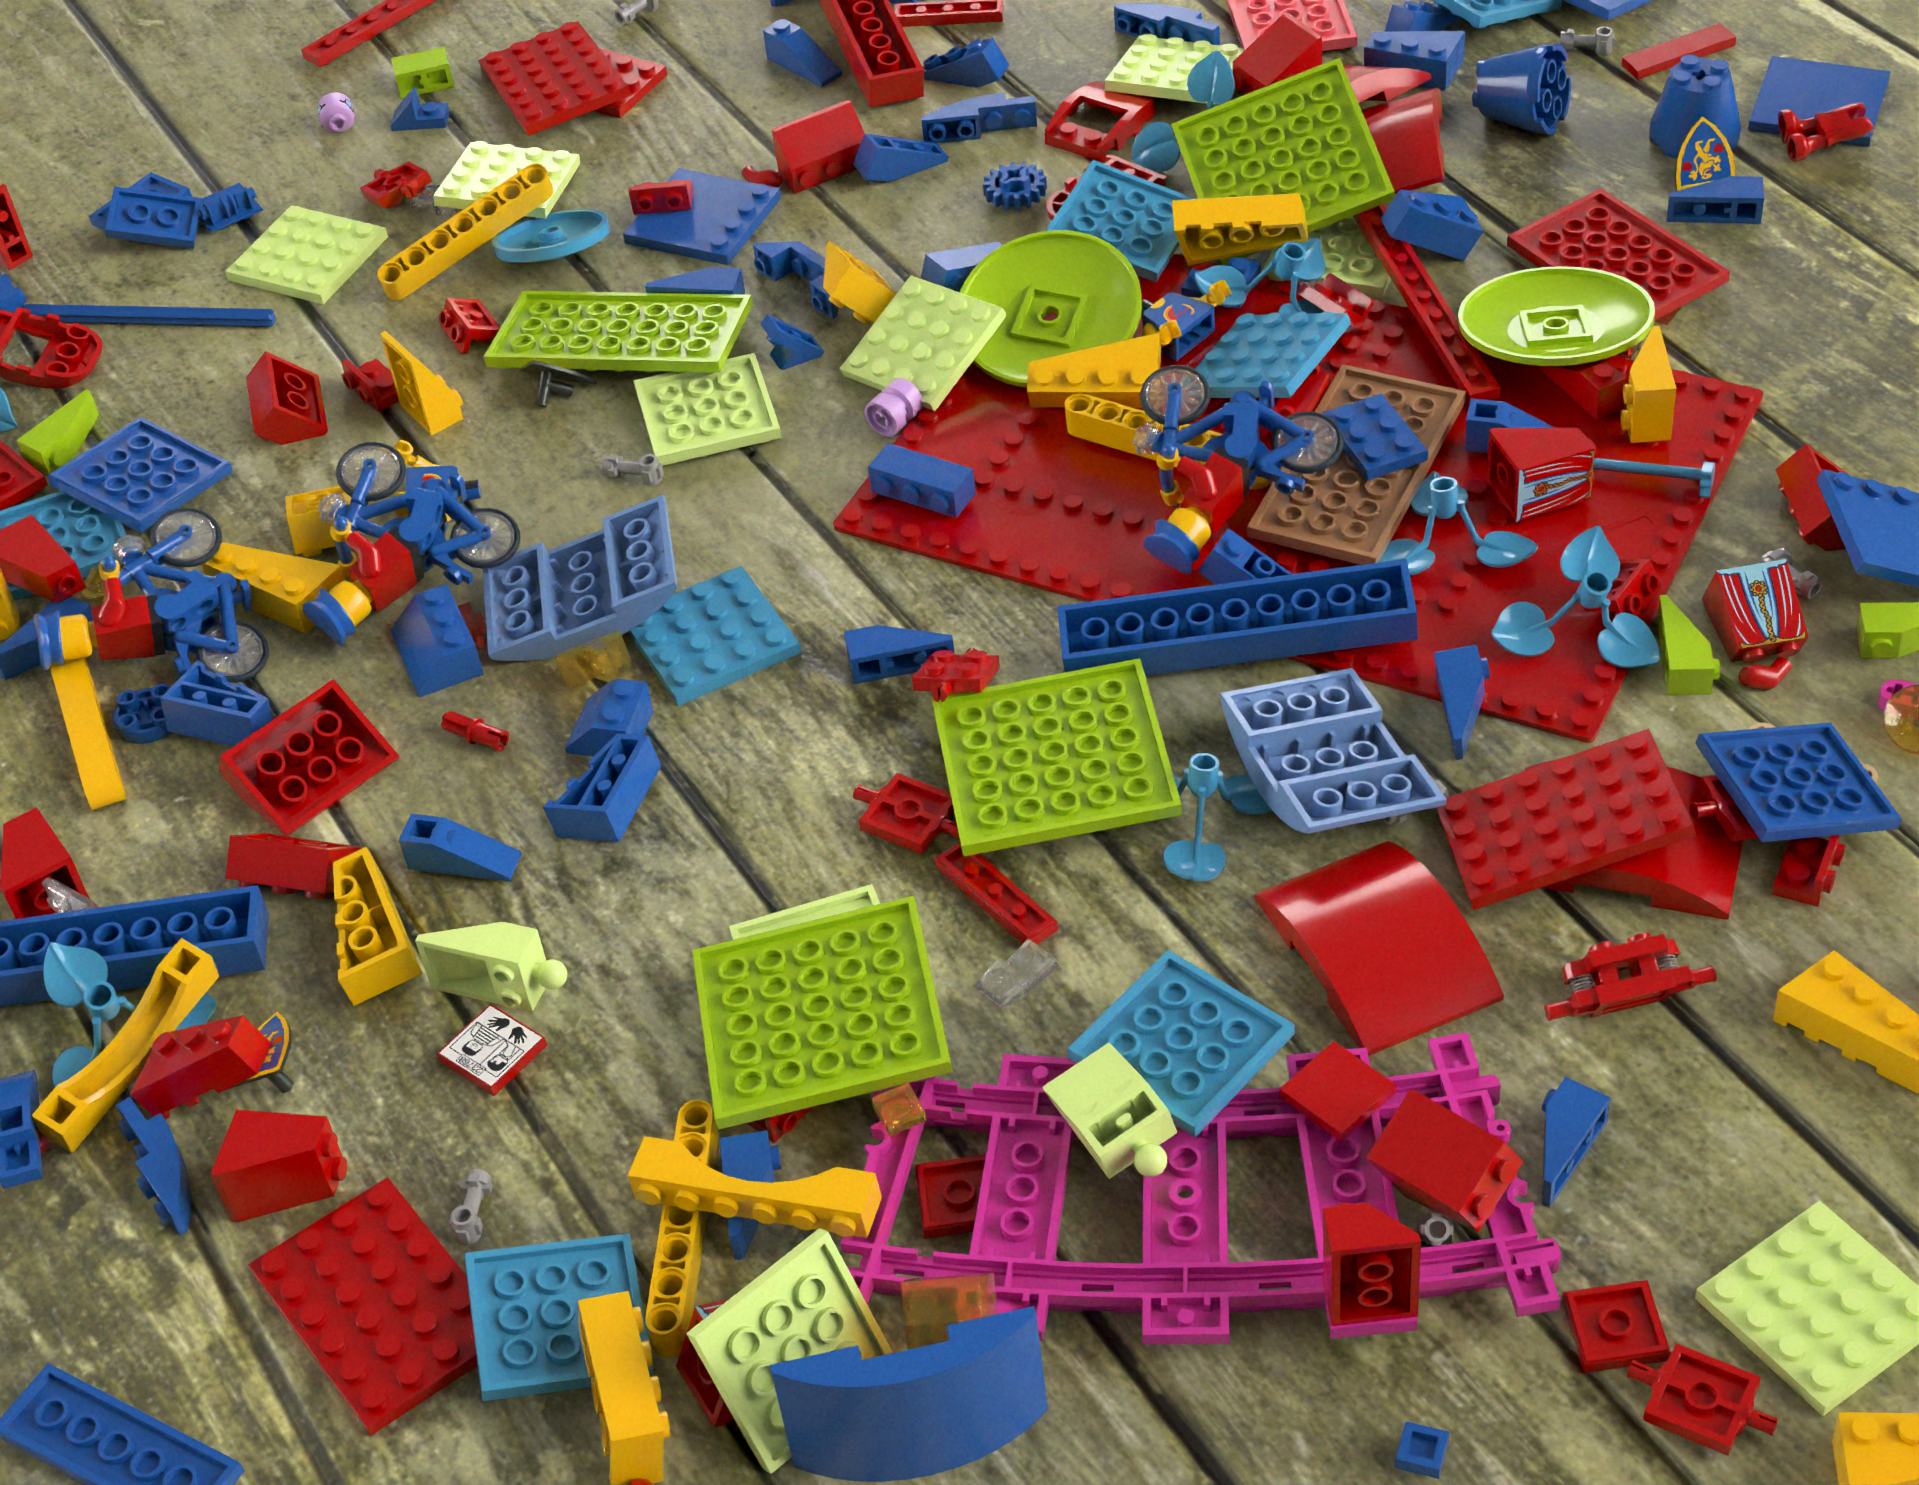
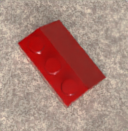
(818, 146)
(285, 401)
(1806, 500)
(285, 863)
(1369, 1265)

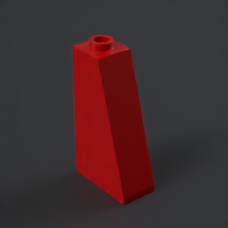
(37, 561)

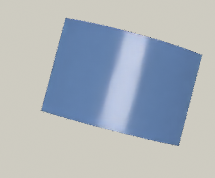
(581, 589)
(1324, 753)

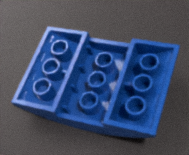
(916, 1406)

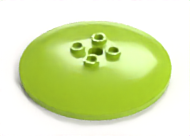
(1059, 274)
(1556, 316)

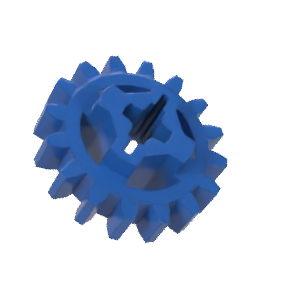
(1015, 186)

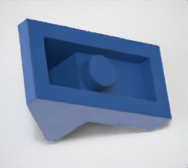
(415, 116)
(790, 343)

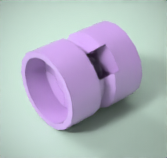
(893, 407)

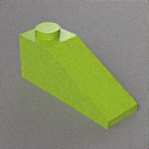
(59, 435)
(1888, 629)
(1685, 653)

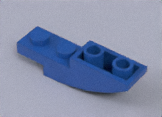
(1164, 22)
(978, 114)
(18, 1131)
(159, 1163)

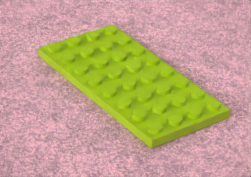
(620, 331)

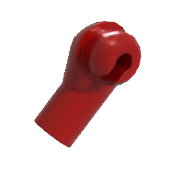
(1765, 676)

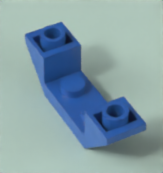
(782, 258)

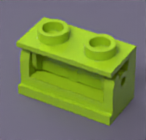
(424, 70)

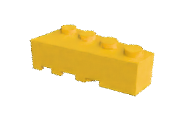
(1237, 225)
(1105, 371)
(276, 580)
(371, 935)
(1854, 1014)
(623, 1387)
(1876, 1448)

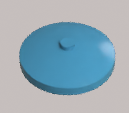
(551, 238)

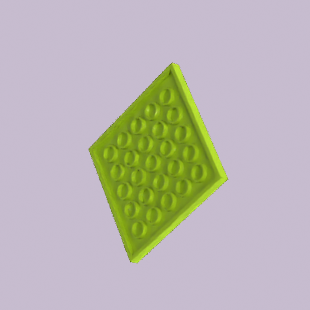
(1289, 140)
(1055, 757)
(819, 1012)

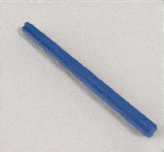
(157, 315)

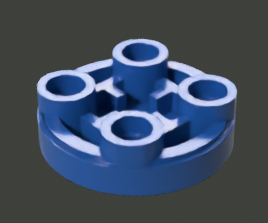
(140, 715)

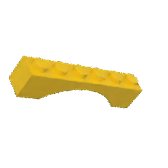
(86, 1097)
(833, 1200)

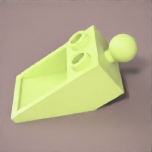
(491, 964)
(1114, 1113)

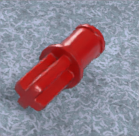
(475, 730)

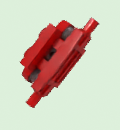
(1637, 958)

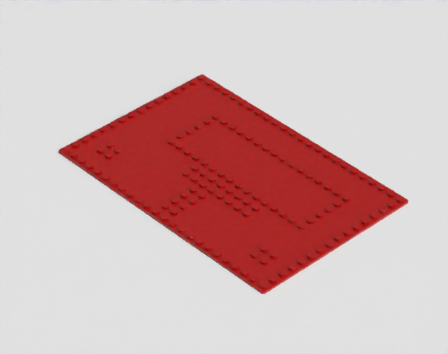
(1079, 511)

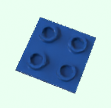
(228, 207)

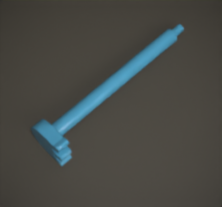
(1705, 474)

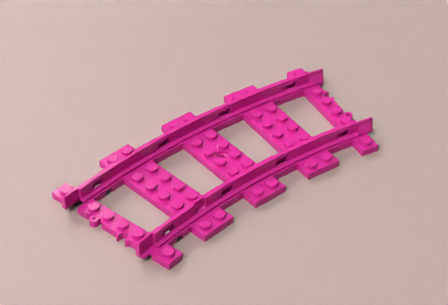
(1185, 1271)

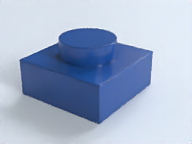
(1422, 1450)

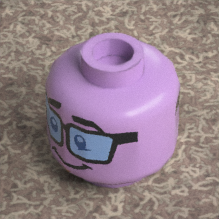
(335, 110)

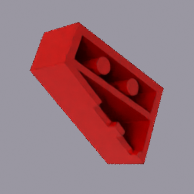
(199, 1060)

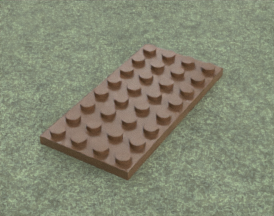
(1340, 509)

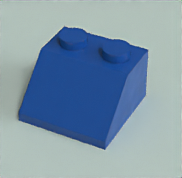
(616, 708)

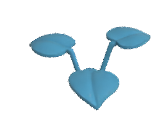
(1208, 81)
(1292, 261)
(1443, 498)
(1594, 563)
(1207, 860)
(82, 975)

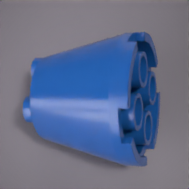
(1525, 88)
(1695, 90)

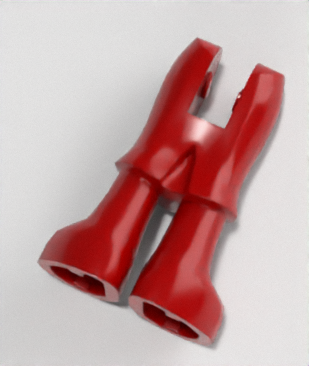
(1830, 128)

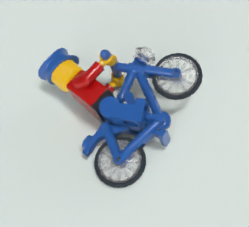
(1233, 460)
(405, 544)
(162, 616)

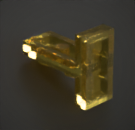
(594, 659)

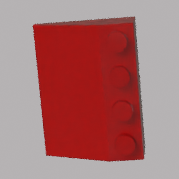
(306, 759)

